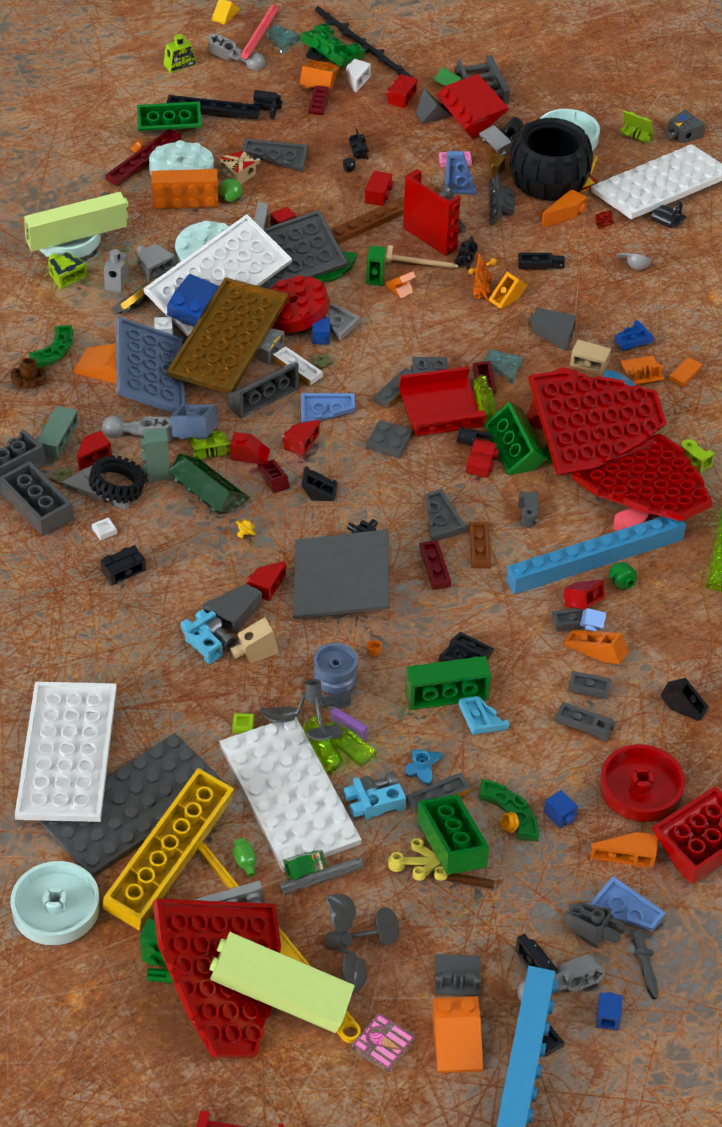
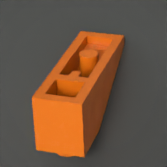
(565, 208)
(602, 646)
(629, 849)

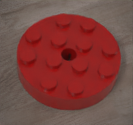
(309, 306)
(642, 783)

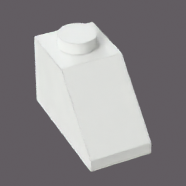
(358, 73)
(164, 324)

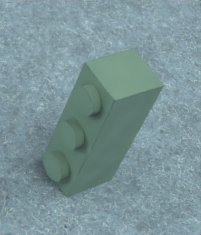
(58, 431)
(155, 454)

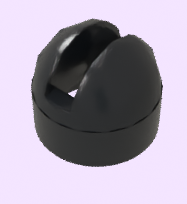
(352, 164)

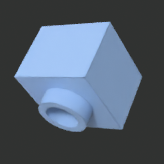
(592, 619)

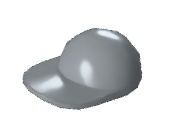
(635, 261)

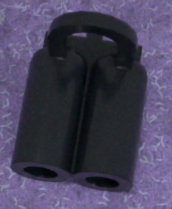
(268, 101)
(668, 216)

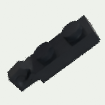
(540, 261)

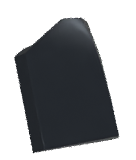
(318, 486)

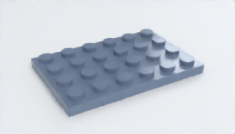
(143, 363)

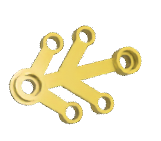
(397, 862)

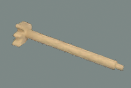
(389, 257)

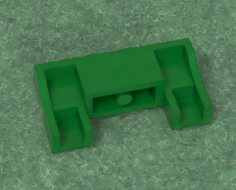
(331, 47)

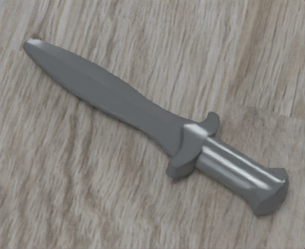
(644, 955)

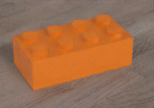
(184, 188)

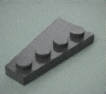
(279, 153)

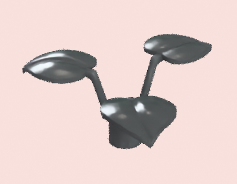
(314, 695)
(342, 913)

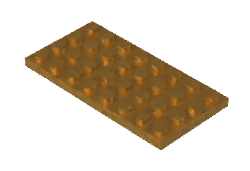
(228, 335)

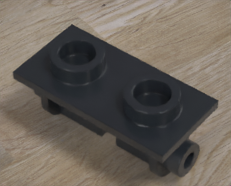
(358, 145)
(467, 253)

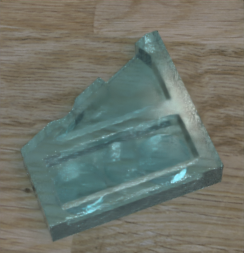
(282, 37)
(504, 364)

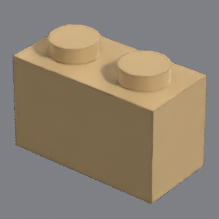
(590, 357)

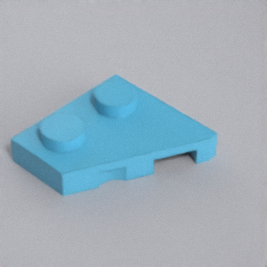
(480, 716)

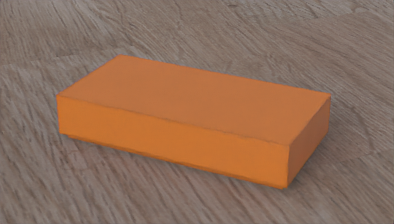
(685, 372)

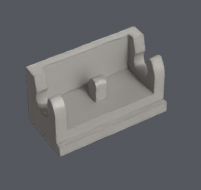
(497, 140)

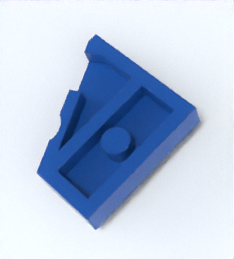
(633, 336)

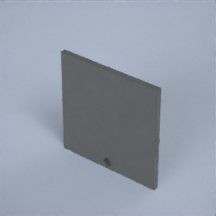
(341, 574)

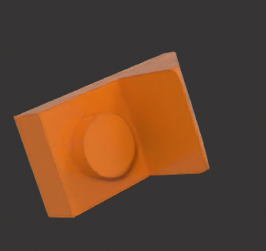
(401, 285)

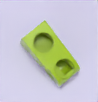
(698, 457)

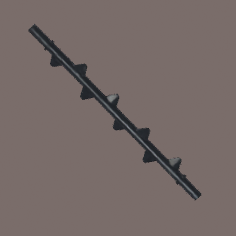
(362, 41)

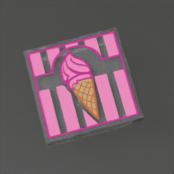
(383, 1042)

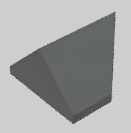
(430, 109)

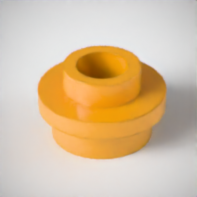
(509, 822)

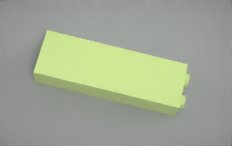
(76, 221)
(281, 982)

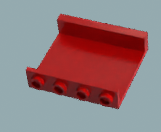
(430, 215)
(440, 401)

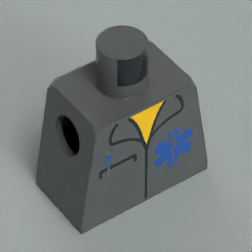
(685, 127)

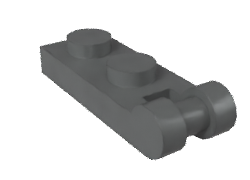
(585, 721)

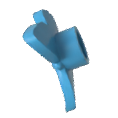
(422, 765)

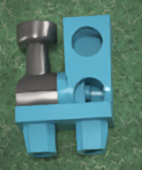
(203, 634)
(373, 797)

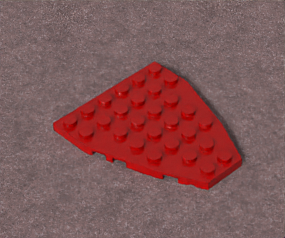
(593, 418)
(651, 480)
(188, 942)

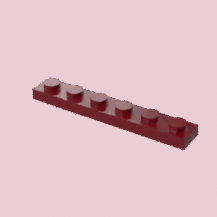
(140, 158)

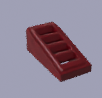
(319, 99)
(481, 367)
(275, 477)

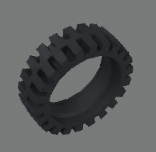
(113, 491)

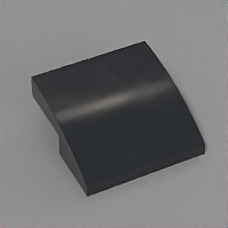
(465, 647)

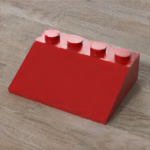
(472, 104)
(694, 836)

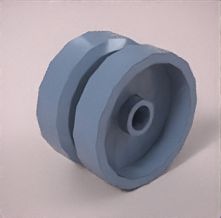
(335, 667)

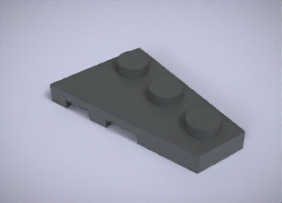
(442, 516)

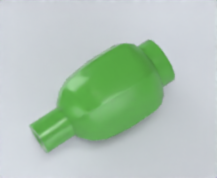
(244, 856)

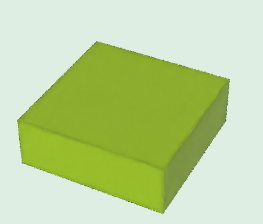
(242, 723)

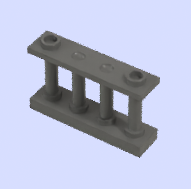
(493, 74)

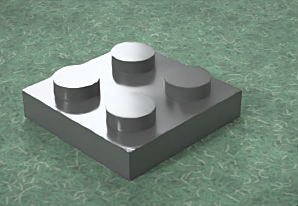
(389, 439)

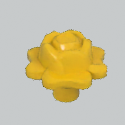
(245, 528)

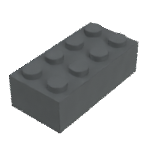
(36, 498)

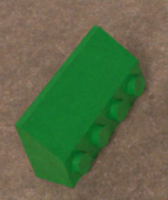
(169, 116)
(515, 440)

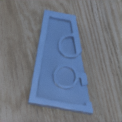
(458, 174)
(326, 405)
(628, 905)

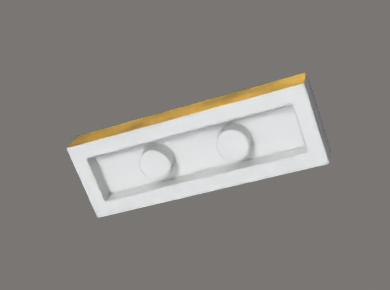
(307, 371)

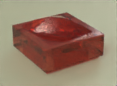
(604, 219)

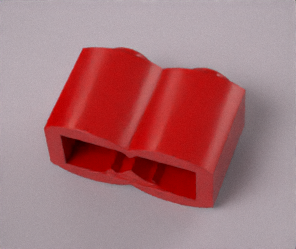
(481, 458)

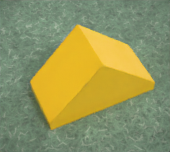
(224, 11)

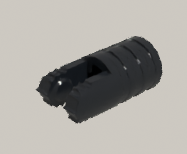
(512, 128)
(467, 436)

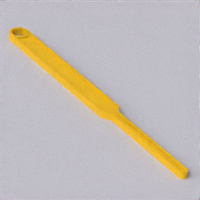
(287, 946)

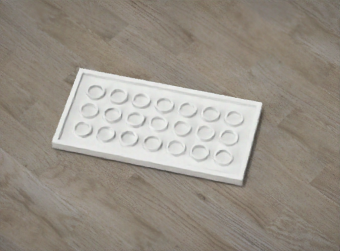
(660, 181)
(237, 253)
(66, 752)
(289, 791)

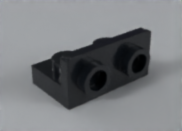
(532, 954)

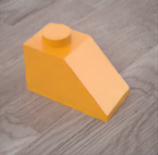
(508, 290)

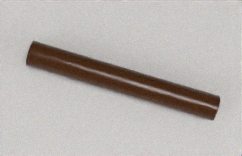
(466, 879)

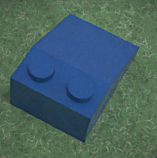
(191, 299)

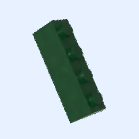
(207, 484)

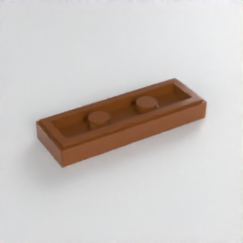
(479, 545)

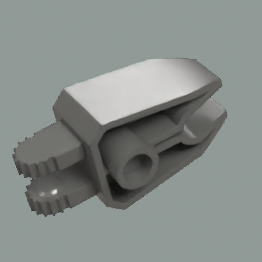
(593, 923)

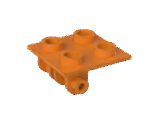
(482, 280)
(643, 370)

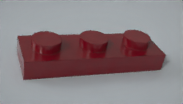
(435, 564)

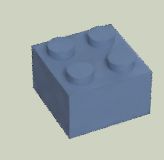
(194, 421)

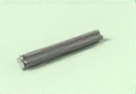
(322, 874)

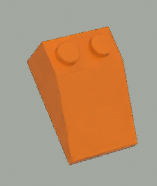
(319, 74)
(98, 363)
(457, 1034)

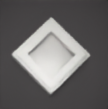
(104, 529)

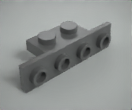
(500, 199)

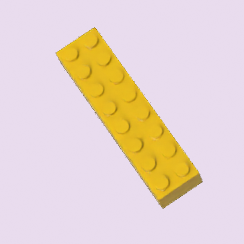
(168, 849)

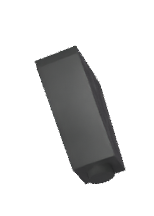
(553, 326)
(235, 607)

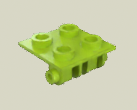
(637, 127)
(215, 439)

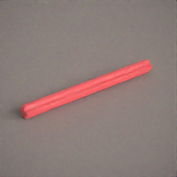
(259, 32)

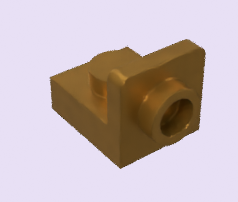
(497, 163)

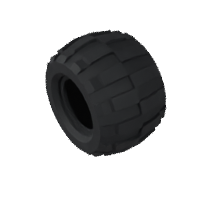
(550, 158)

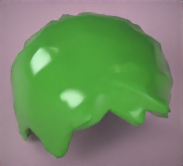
(230, 189)

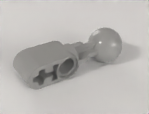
(228, 50)
(114, 426)
(575, 974)

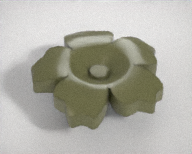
(321, 361)
(61, 475)

